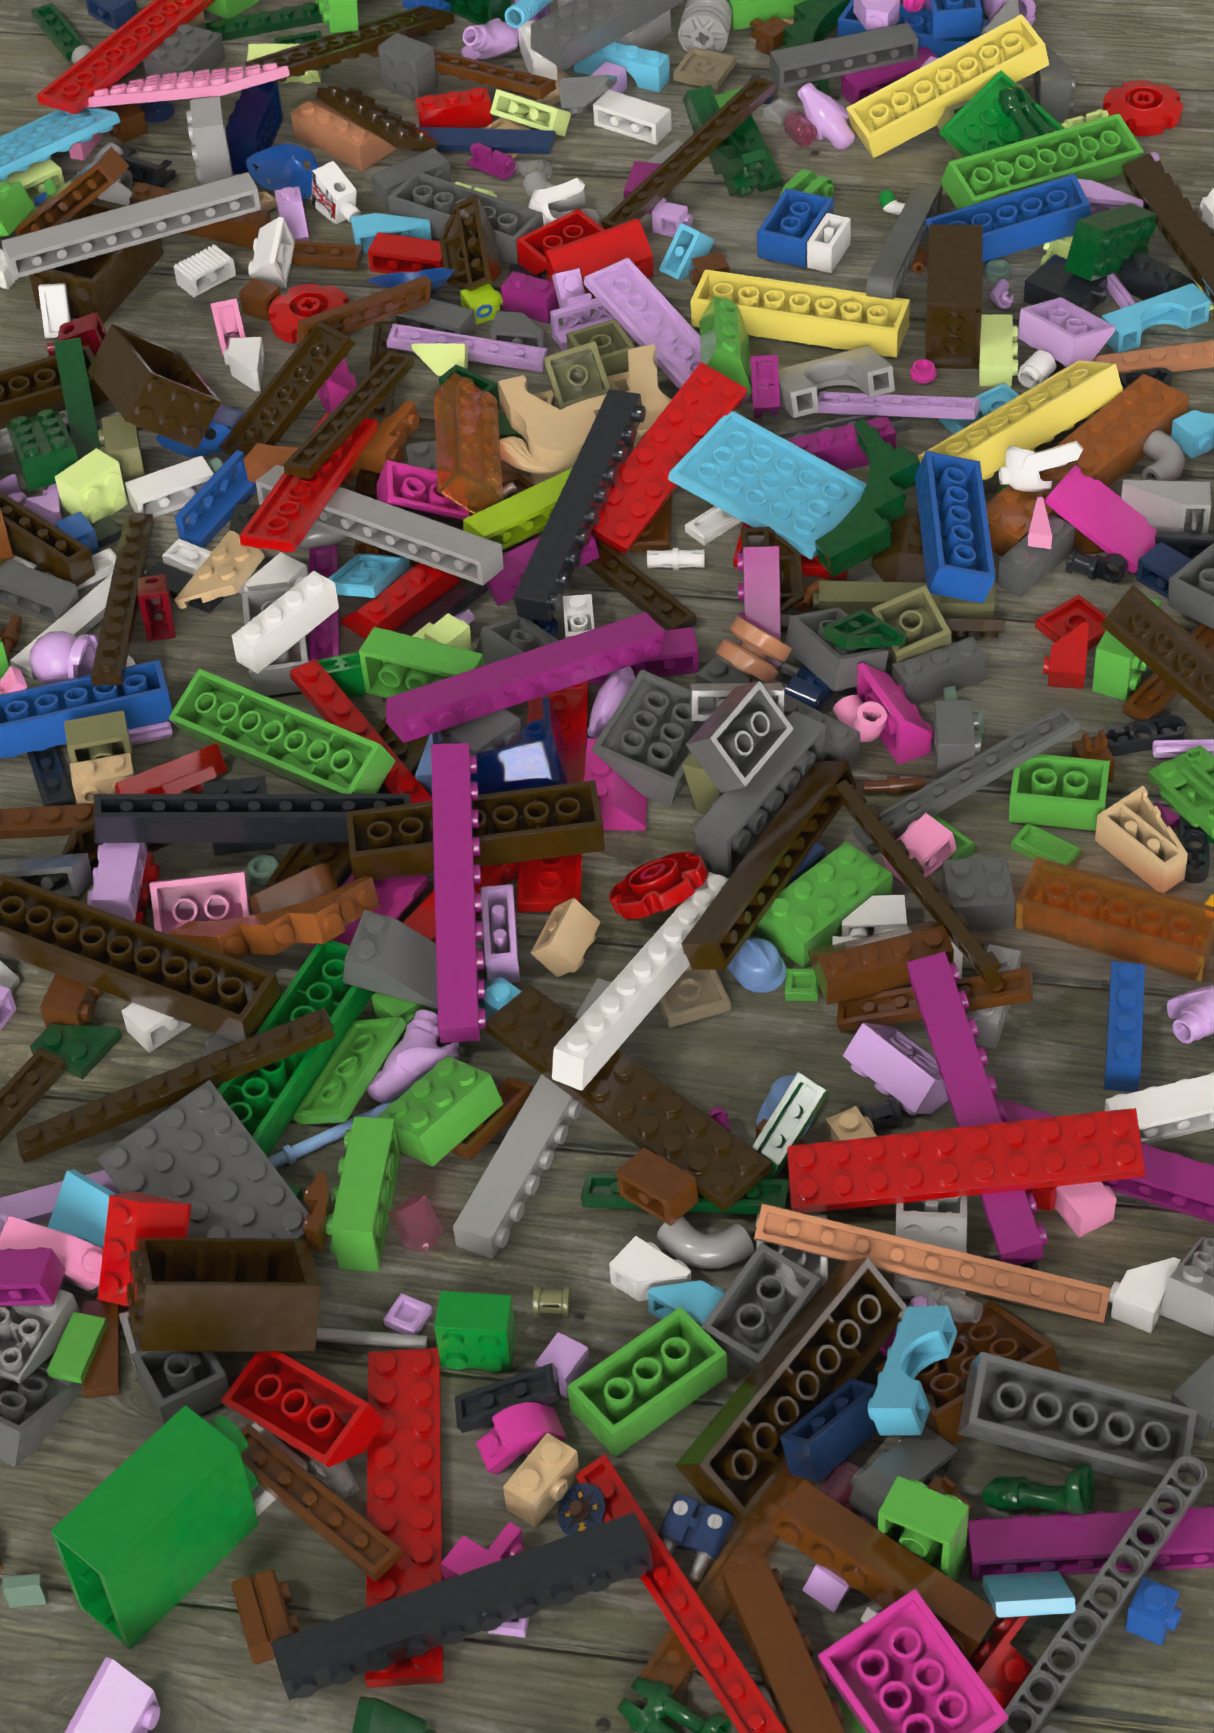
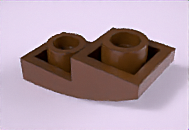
(319, 1206)

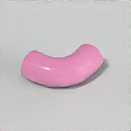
(865, 717)

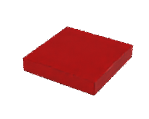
(1069, 616)

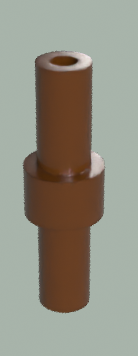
(10, 635)
(893, 785)

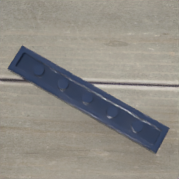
(497, 139)

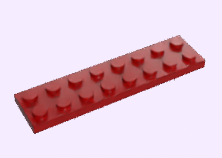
(644, 476)
(298, 502)

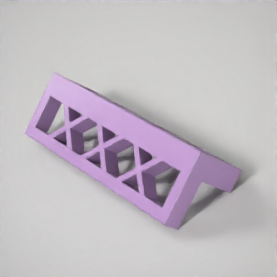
(577, 321)

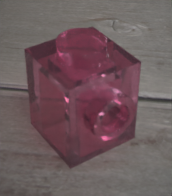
(416, 1223)

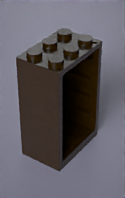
(102, 280)
(954, 296)
(154, 386)
(223, 1294)

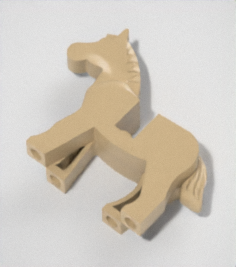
(557, 434)

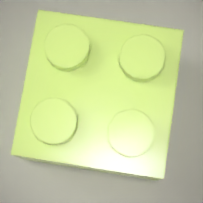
(92, 487)

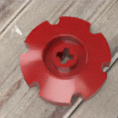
(1145, 106)
(299, 304)
(658, 885)

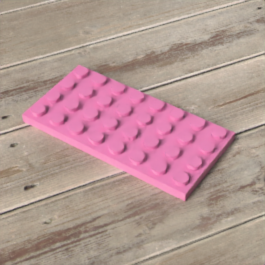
(188, 85)

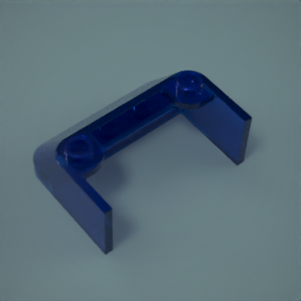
(526, 764)

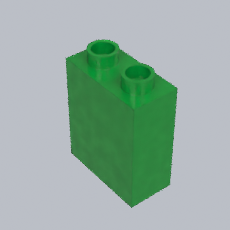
(158, 1524)

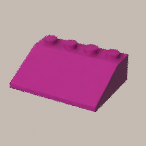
(909, 1675)

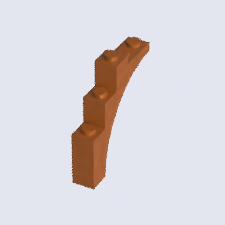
(383, 446)
(275, 930)

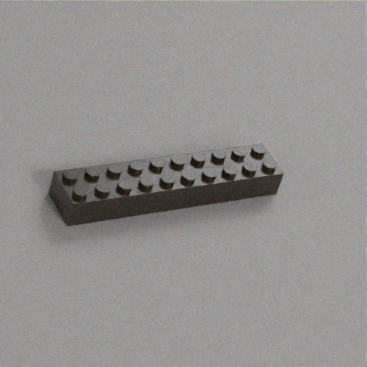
(134, 961)

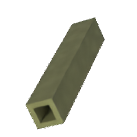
(859, 595)

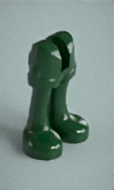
(1019, 105)
(1018, 1493)
(663, 1704)

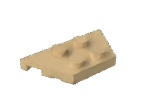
(222, 571)

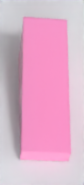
(82, 150)
(1040, 531)

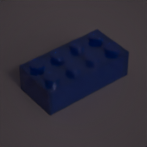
(253, 123)

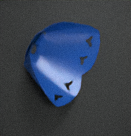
(282, 170)
(437, 276)
(221, 421)

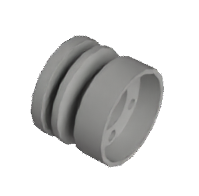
(705, 25)

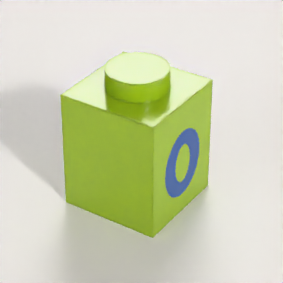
(483, 301)

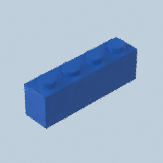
(1124, 1027)

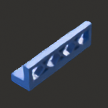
(218, 506)

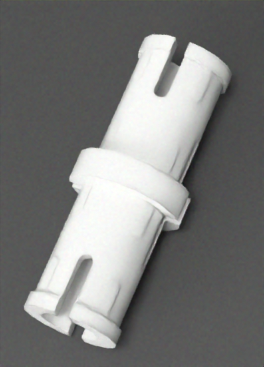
(675, 558)

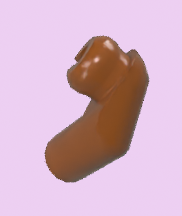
(920, 261)
(805, 605)

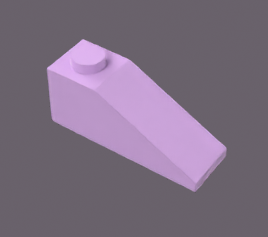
(1105, 198)

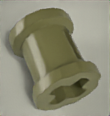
(551, 1301)

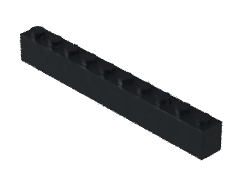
(579, 506)
(230, 817)
(462, 1606)

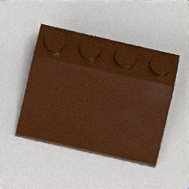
(994, 1334)

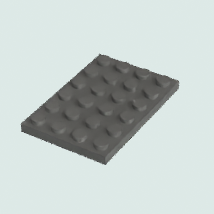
(210, 1160)

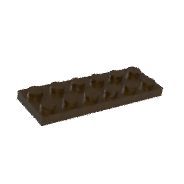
(376, 118)
(289, 390)
(1164, 648)

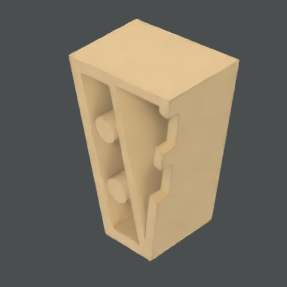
(1142, 841)

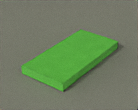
(349, 1071)

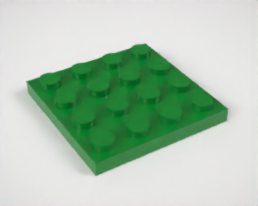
(983, 124)

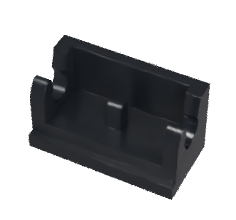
(148, 172)

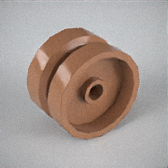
(751, 654)

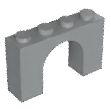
(855, 368)

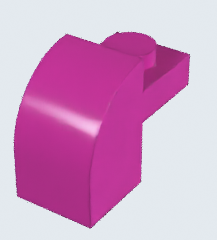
(517, 1432)
(469, 1555)

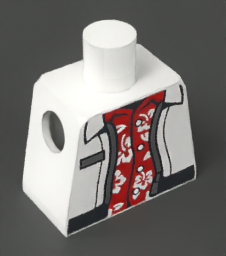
(333, 193)

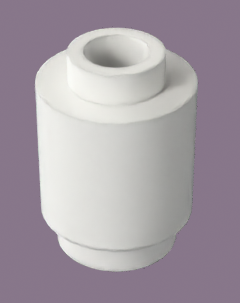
(1036, 369)

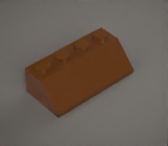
(876, 960)

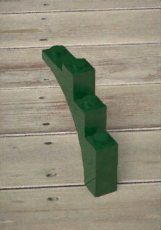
(812, 24)
(729, 157)
(867, 526)

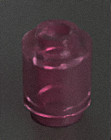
(800, 129)
(838, 1484)

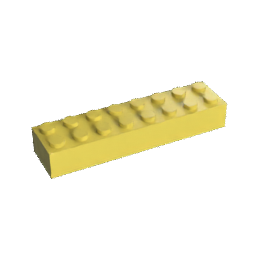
(921, 97)
(807, 312)
(1035, 415)

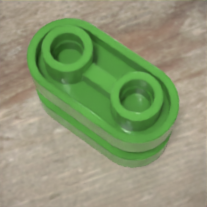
(808, 182)

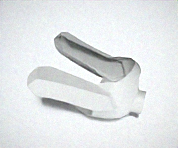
(542, 197)
(1023, 466)

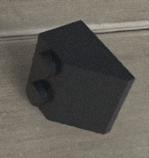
(1149, 278)

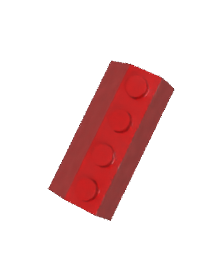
(601, 251)
(400, 600)
(303, 1408)

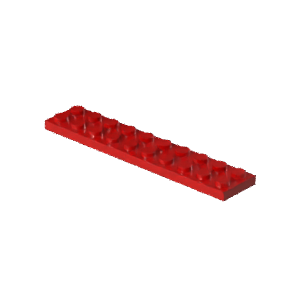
(119, 53)
(558, 879)
(965, 1161)
(406, 1490)

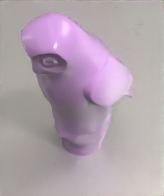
(489, 40)
(827, 117)
(609, 698)
(1193, 1014)
(411, 1058)

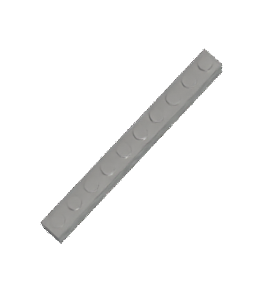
(131, 225)
(403, 533)
(519, 1162)

